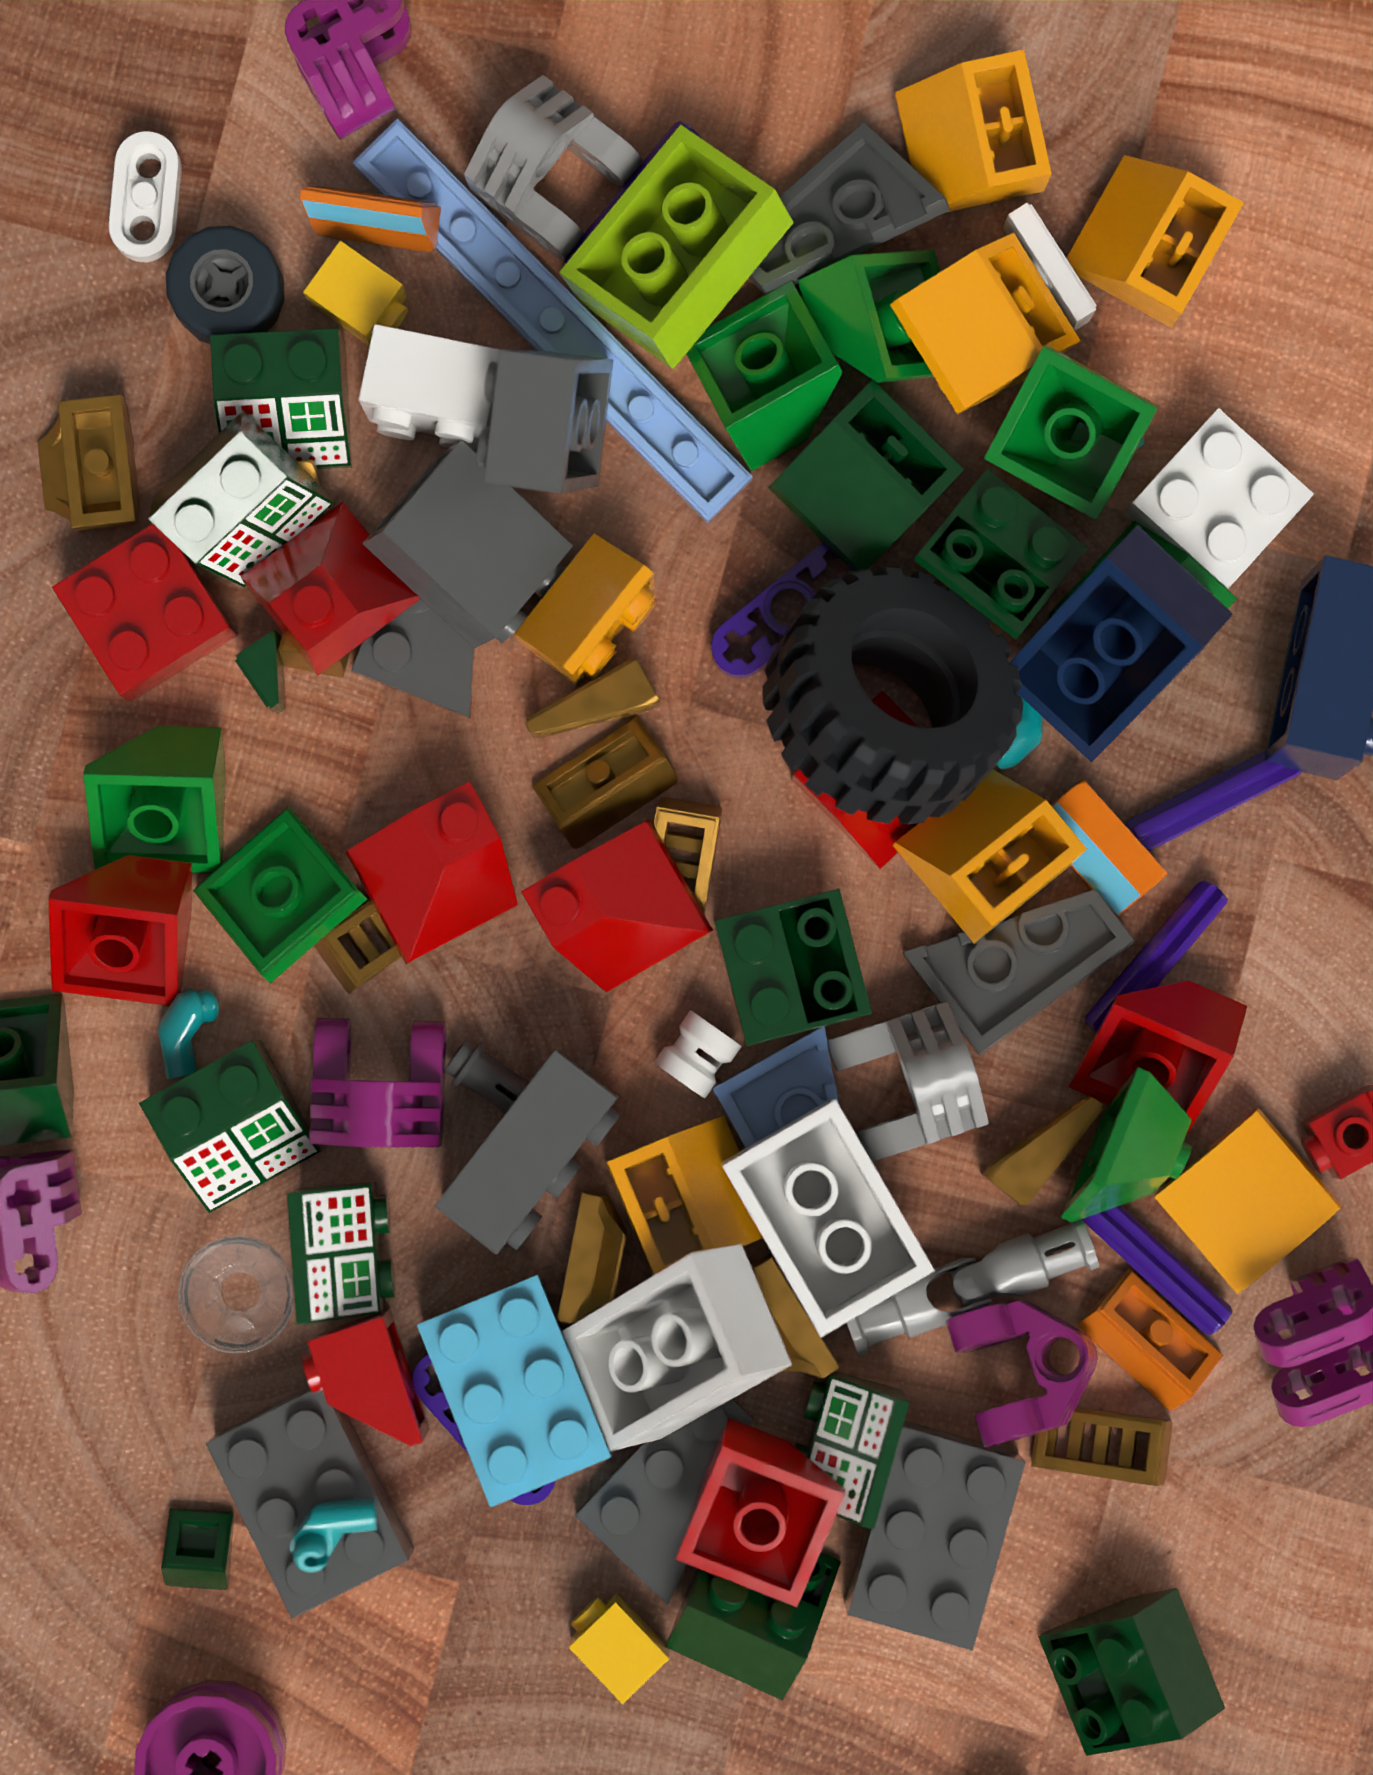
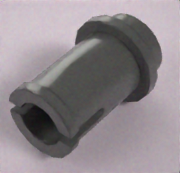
(482, 1073)

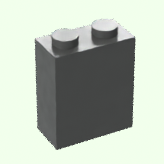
(469, 547)

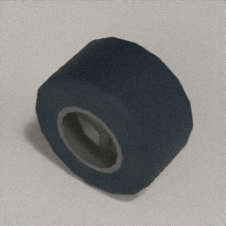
(209, 268)

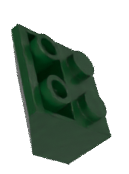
(866, 478)
(1001, 553)
(792, 967)
(751, 1632)
(1132, 1673)

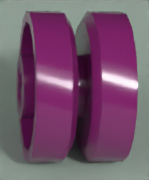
(218, 1719)

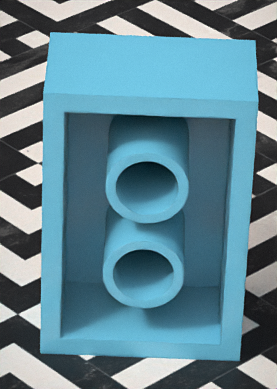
(514, 1390)

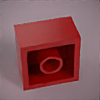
(144, 612)

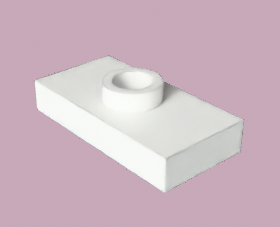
(1051, 265)

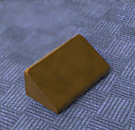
(605, 783)

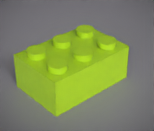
(677, 246)

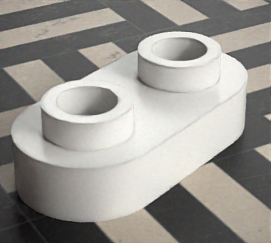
(145, 199)

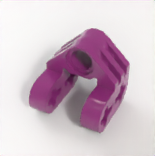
(343, 69)
(377, 1111)
(34, 1197)
(1012, 1321)
(1329, 1340)

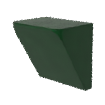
(265, 670)
(198, 1549)

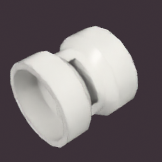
(689, 1067)

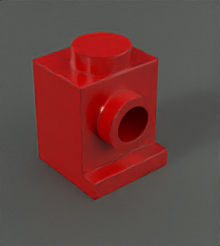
(1325, 1131)

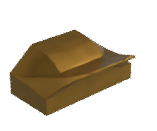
(91, 464)
(593, 1258)
(799, 1335)

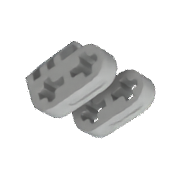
(525, 144)
(936, 1073)

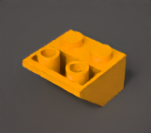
(976, 131)
(1153, 236)
(984, 322)
(588, 609)
(990, 853)
(682, 1195)

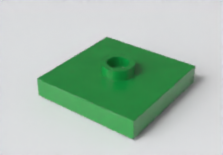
(279, 895)

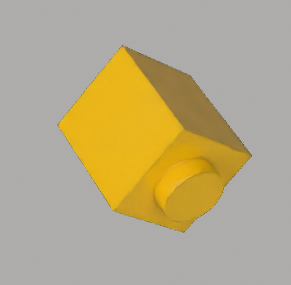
(356, 294)
(617, 1646)

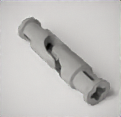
(1008, 1270)

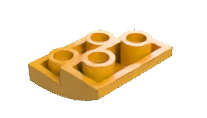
(1248, 1201)

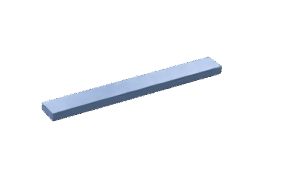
(556, 321)

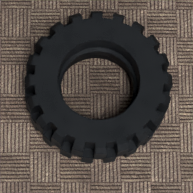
(854, 746)

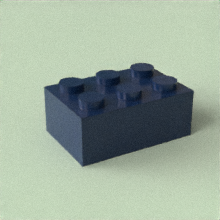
(1117, 643)
(1327, 675)

